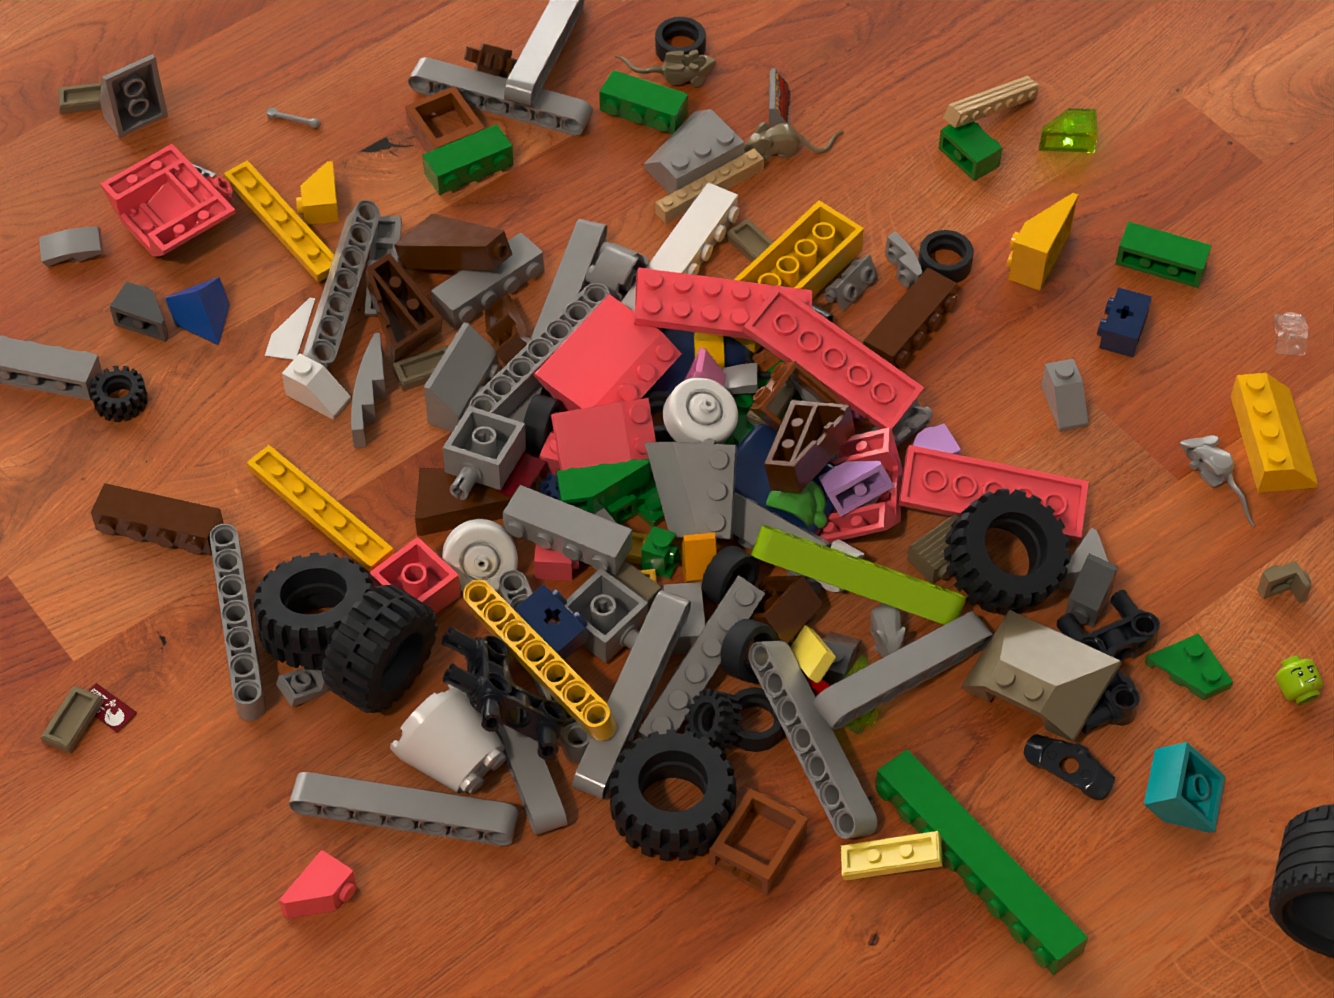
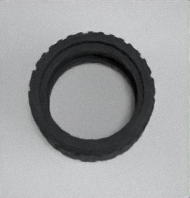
(1304, 880)

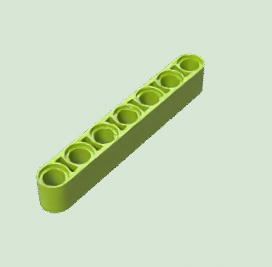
(858, 575)

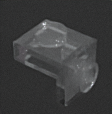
(1291, 333)

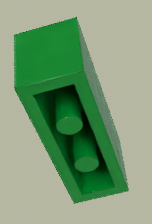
(643, 102)
(468, 159)
(1163, 254)

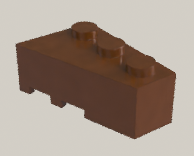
(401, 307)
(806, 443)

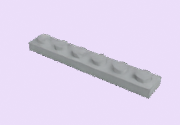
(700, 660)

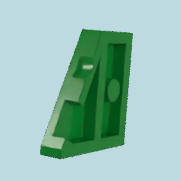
(1192, 666)

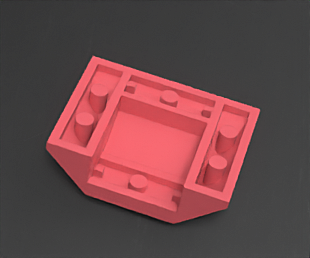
(165, 201)
(886, 513)

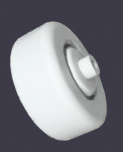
(700, 411)
(480, 552)

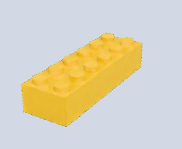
(806, 254)

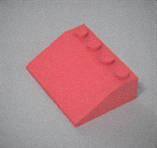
(607, 359)

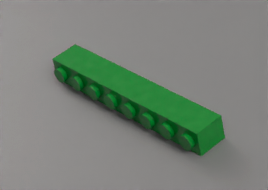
(981, 863)

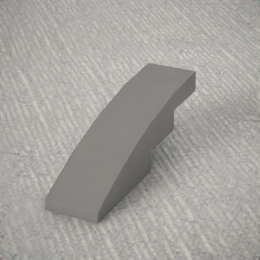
(386, 235)
(368, 386)

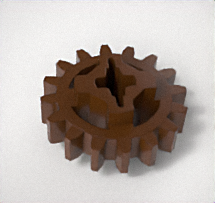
(491, 59)

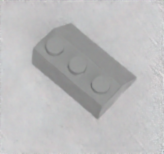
(458, 377)

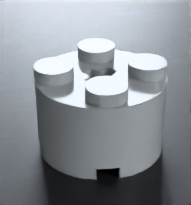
(616, 269)

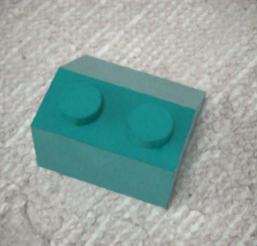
(1184, 788)

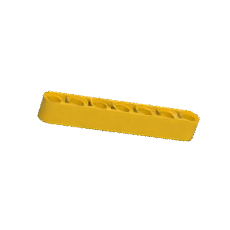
(545, 670)

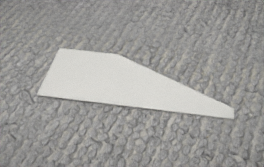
(288, 337)

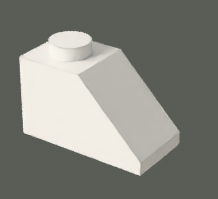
(314, 387)

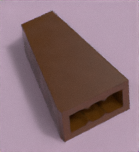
(452, 245)
(440, 511)

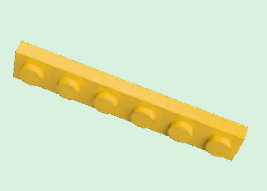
(281, 219)
(320, 508)

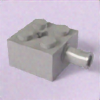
(482, 450)
(611, 613)

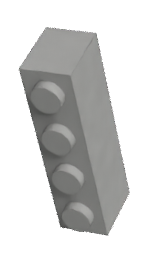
(475, 290)
(47, 368)
(750, 517)
(567, 530)

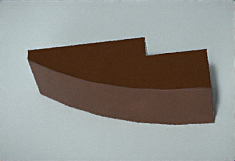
(506, 328)

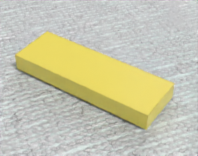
(812, 654)
(891, 855)

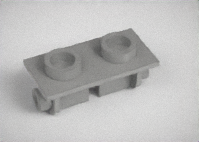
(853, 282)
(911, 422)

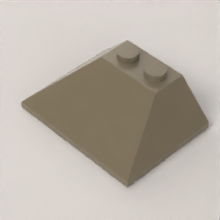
(1042, 674)

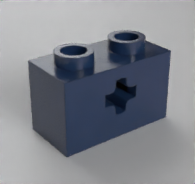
(1124, 322)
(545, 605)

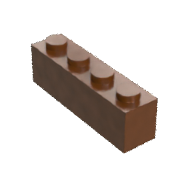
(912, 318)
(155, 519)

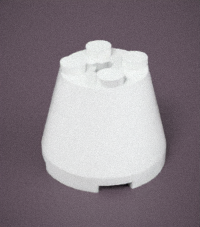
(449, 742)

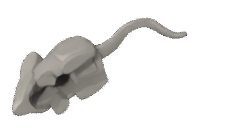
(1214, 463)
(886, 629)

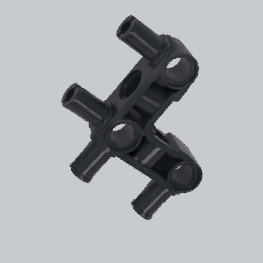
(1119, 641)
(498, 697)

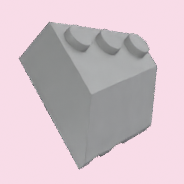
(694, 150)
(695, 486)

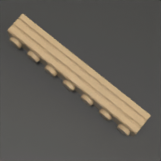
(991, 101)
(724, 177)

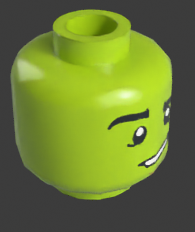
(1299, 680)

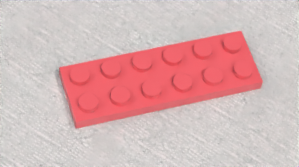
(700, 302)
(834, 358)
(951, 482)

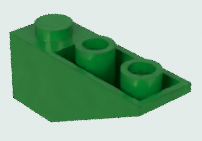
(602, 484)

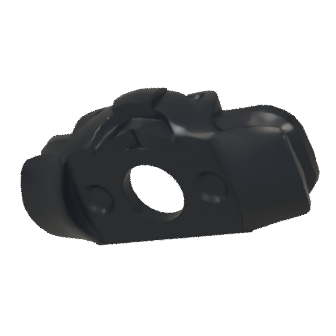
(1089, 778)

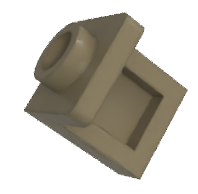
(1285, 578)

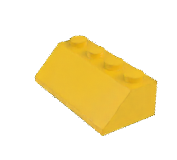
(1272, 434)

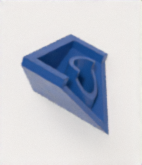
(201, 309)

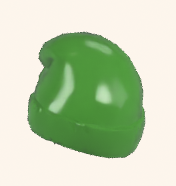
(807, 505)

